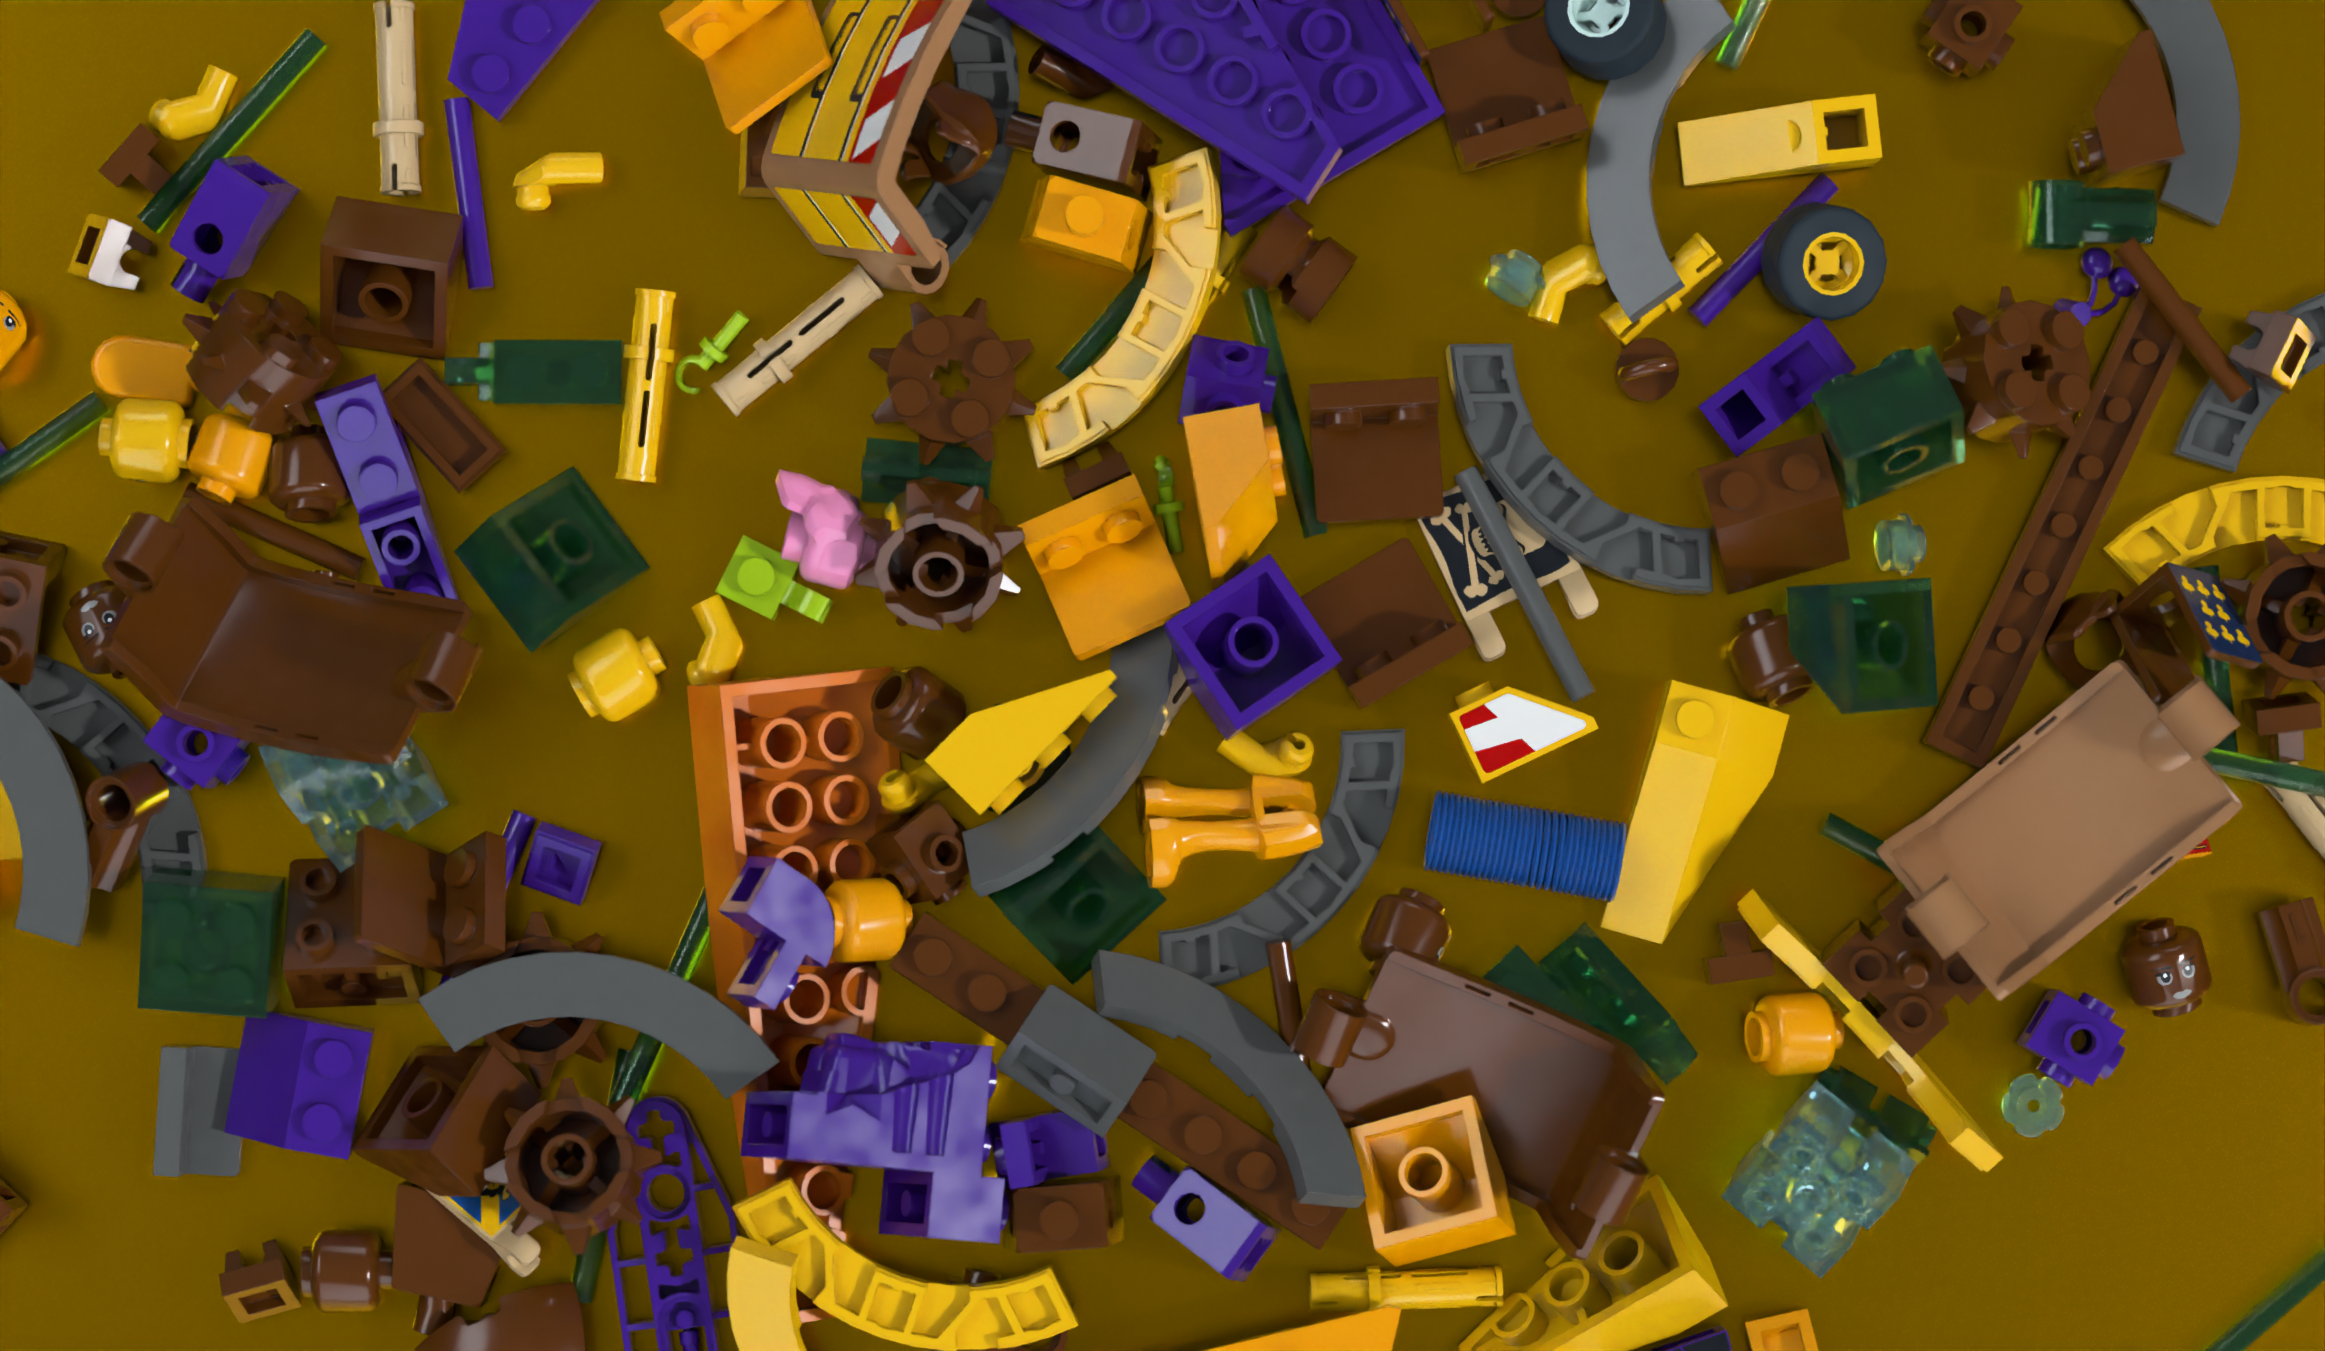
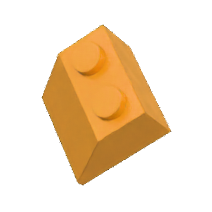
(1234, 483)
(1432, 1182)

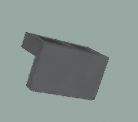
(1076, 1060)
(194, 1112)

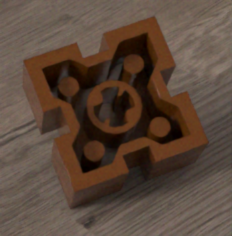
(1900, 972)

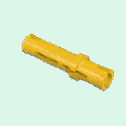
(654, 309)
(1405, 1289)

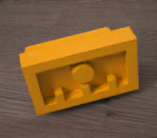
(751, 51)
(1105, 567)

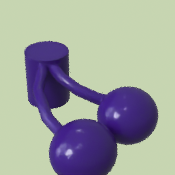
(2098, 265)

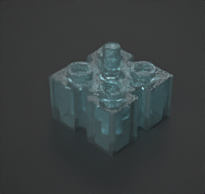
(347, 795)
(1819, 1179)

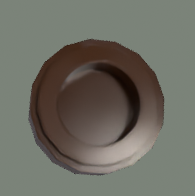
(1646, 370)

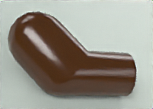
(1066, 74)

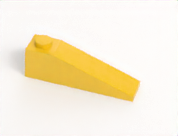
(1695, 789)
(1629, 1293)

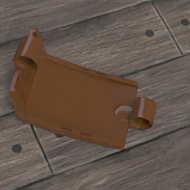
(276, 646)
(1553, 1091)

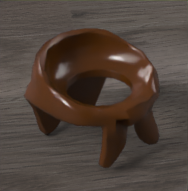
(961, 119)
(2072, 622)

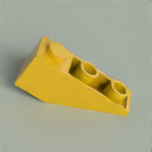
(1781, 141)
(1003, 741)

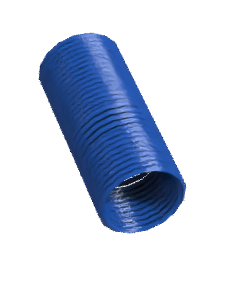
(1498, 842)

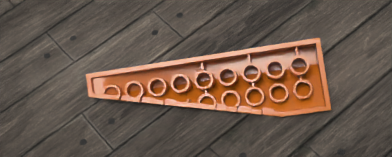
(792, 777)

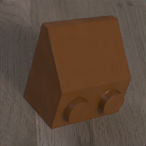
(2128, 118)
(390, 277)
(1773, 513)
(446, 1118)

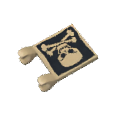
(1477, 576)

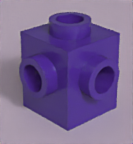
(1225, 377)
(185, 762)
(2050, 1036)

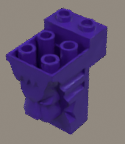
(897, 1110)

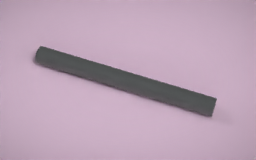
(1524, 584)

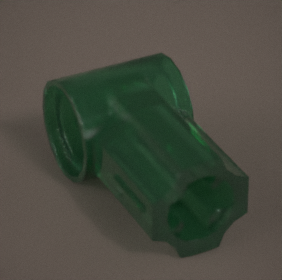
(2071, 215)

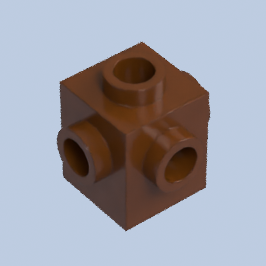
(1958, 52)
(923, 854)

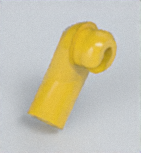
(194, 113)
(555, 169)
(1561, 275)
(721, 647)
(1277, 757)
(906, 792)

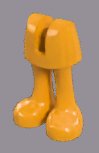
(1275, 825)

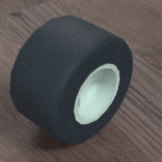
(1592, 48)

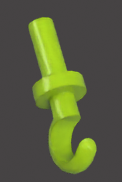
(713, 350)
(1168, 505)

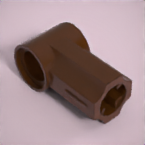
(119, 825)
(2297, 953)

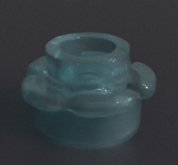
(1514, 277)
(1899, 544)
(2015, 1105)

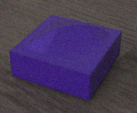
(560, 863)

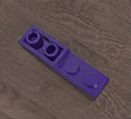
(385, 488)

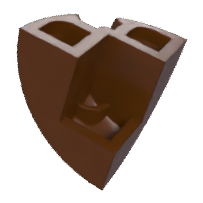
(526, 1321)

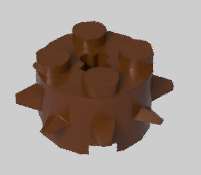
(261, 358)
(985, 364)
(2018, 370)
(939, 554)
(2265, 610)
(553, 1038)
(550, 1136)

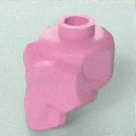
(823, 530)

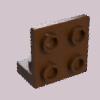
(1505, 94)
(1376, 450)
(25, 572)
(1386, 622)
(429, 904)
(320, 953)

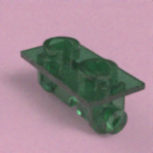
(894, 462)
(1896, 1120)

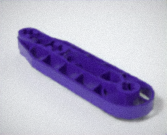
(677, 1297)

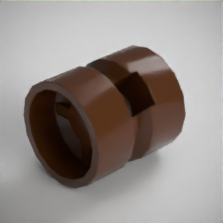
(1297, 264)

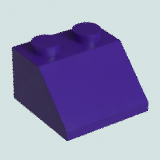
(1249, 647)
(300, 1083)

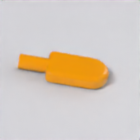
(144, 369)

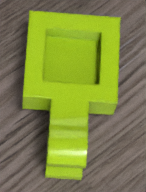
(766, 582)

